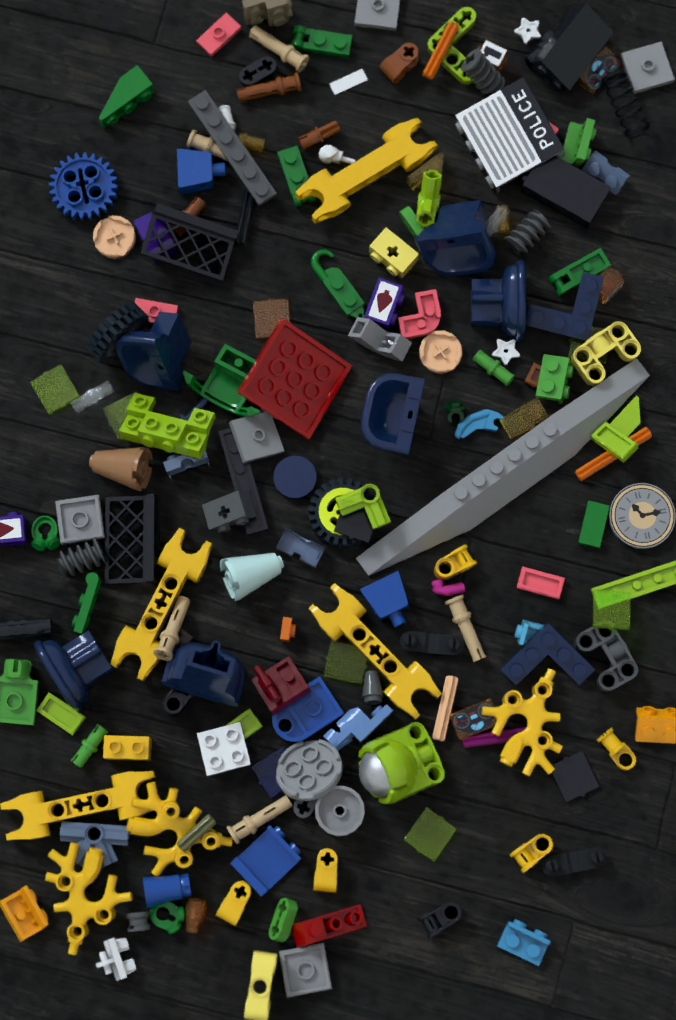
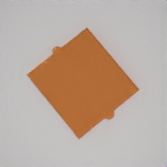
(268, 314)

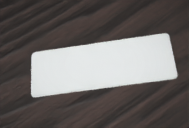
(348, 81)

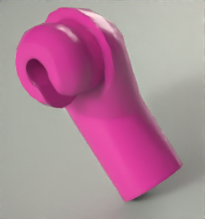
(449, 590)

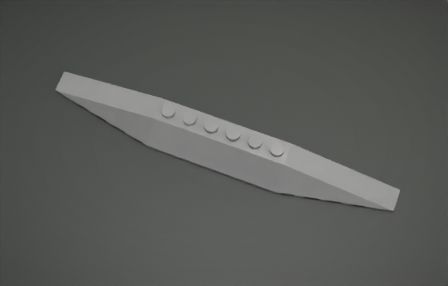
(506, 473)

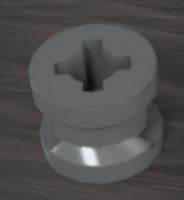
(138, 921)

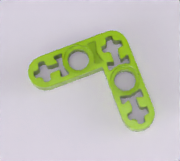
(466, 25)

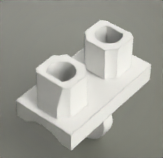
(113, 949)

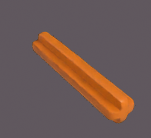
(440, 50)

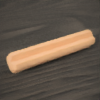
(445, 708)

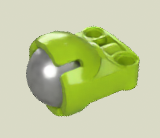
(399, 764)

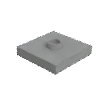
(377, 14)
(647, 67)
(256, 437)
(80, 519)
(305, 970)

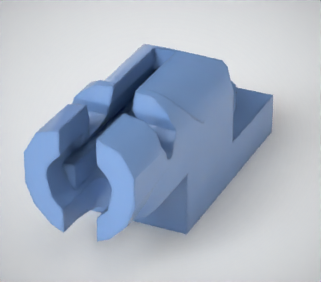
(356, 725)

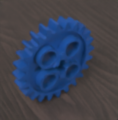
(64, 191)

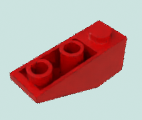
(328, 925)

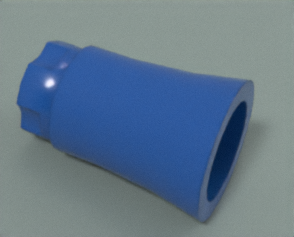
(165, 889)

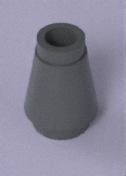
(372, 689)

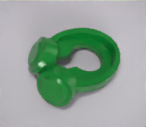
(52, 541)
(170, 926)

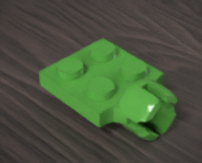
(18, 693)

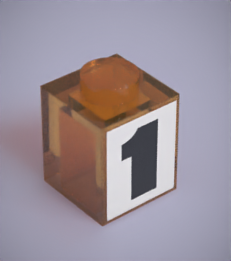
(494, 53)
(611, 284)

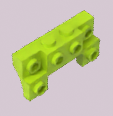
(166, 431)

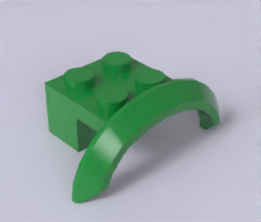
(224, 382)

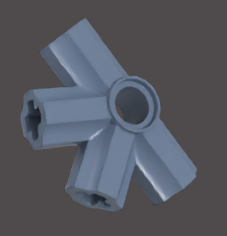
(80, 833)

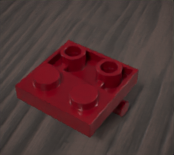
(280, 685)

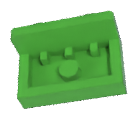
(577, 142)
(554, 378)

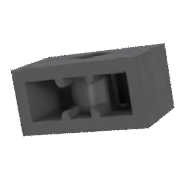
(229, 510)

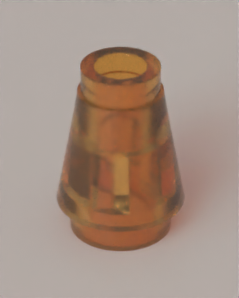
(195, 913)

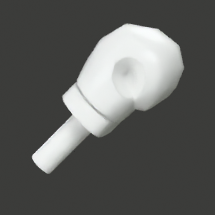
(331, 154)

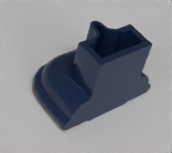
(458, 240)
(501, 302)
(156, 355)
(387, 409)
(74, 666)
(205, 673)

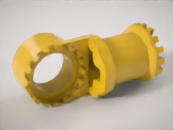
(616, 748)

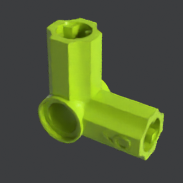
(429, 198)
(374, 508)

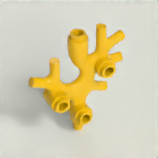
(536, 716)
(171, 821)
(77, 903)

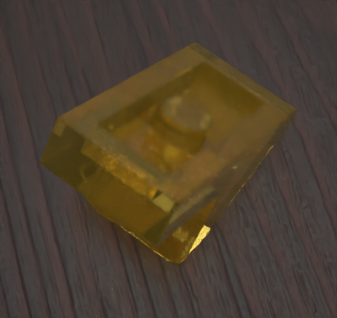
(415, 179)
(524, 418)

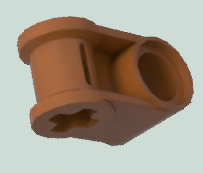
(397, 64)

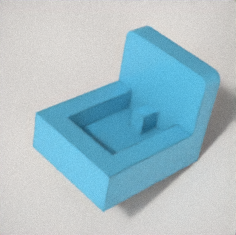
(526, 631)

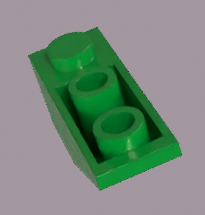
(128, 92)

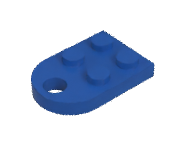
(308, 713)

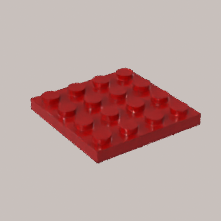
(294, 378)

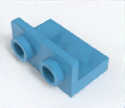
(523, 942)

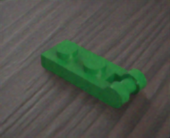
(322, 42)
(294, 172)
(592, 263)
(87, 603)

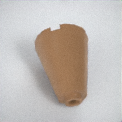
(124, 466)

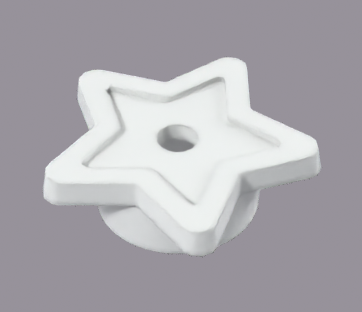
(528, 36)
(505, 357)

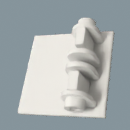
(223, 749)

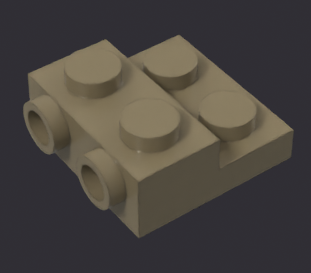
(274, 11)

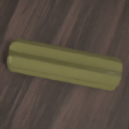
(196, 833)

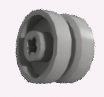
(340, 824)

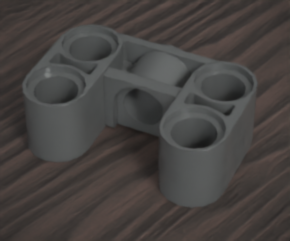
(616, 652)

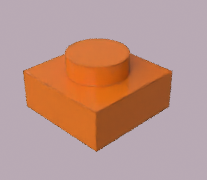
(287, 630)

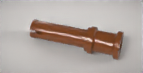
(279, 86)

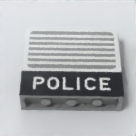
(508, 134)

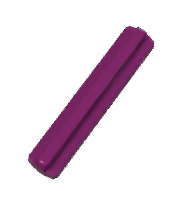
(489, 738)

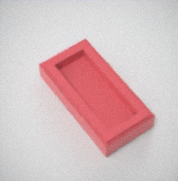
(540, 583)

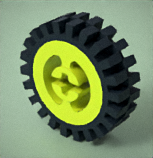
(321, 519)

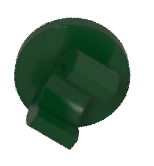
(455, 406)

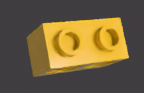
(127, 748)

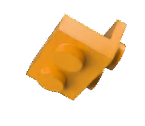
(656, 725)
(24, 913)

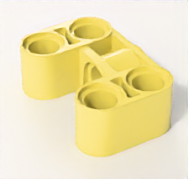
(599, 345)
(262, 968)

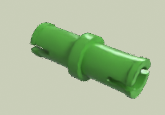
(493, 367)
(89, 746)

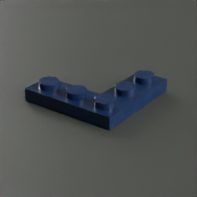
(575, 324)
(543, 643)

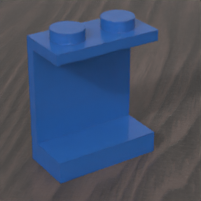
(267, 860)

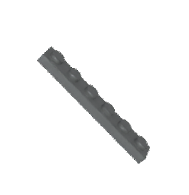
(232, 148)

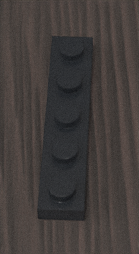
(243, 480)

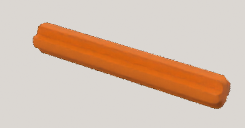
(606, 458)

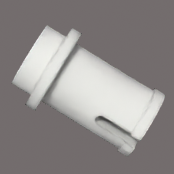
(226, 111)

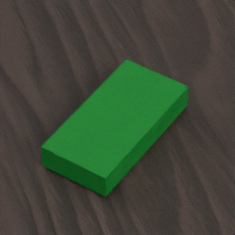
(593, 524)

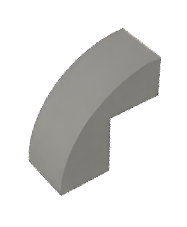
(378, 340)

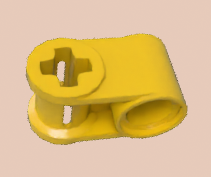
(457, 561)
(531, 852)
(326, 875)
(232, 905)

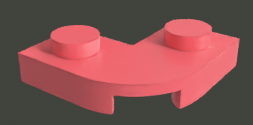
(427, 319)

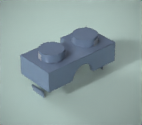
(599, 168)
(177, 463)
(309, 551)

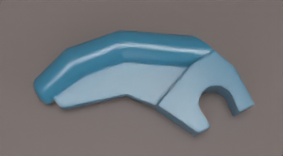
(477, 421)

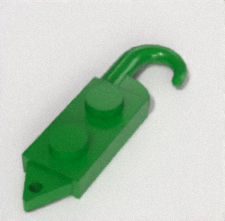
(338, 286)

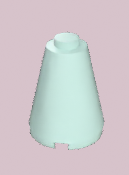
(249, 572)

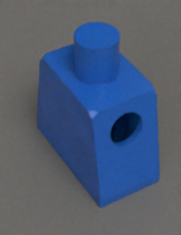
(197, 170)
(387, 598)

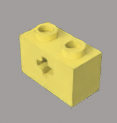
(388, 243)

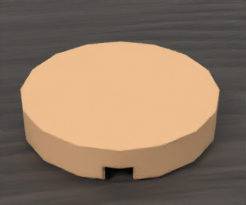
(114, 237)
(440, 352)

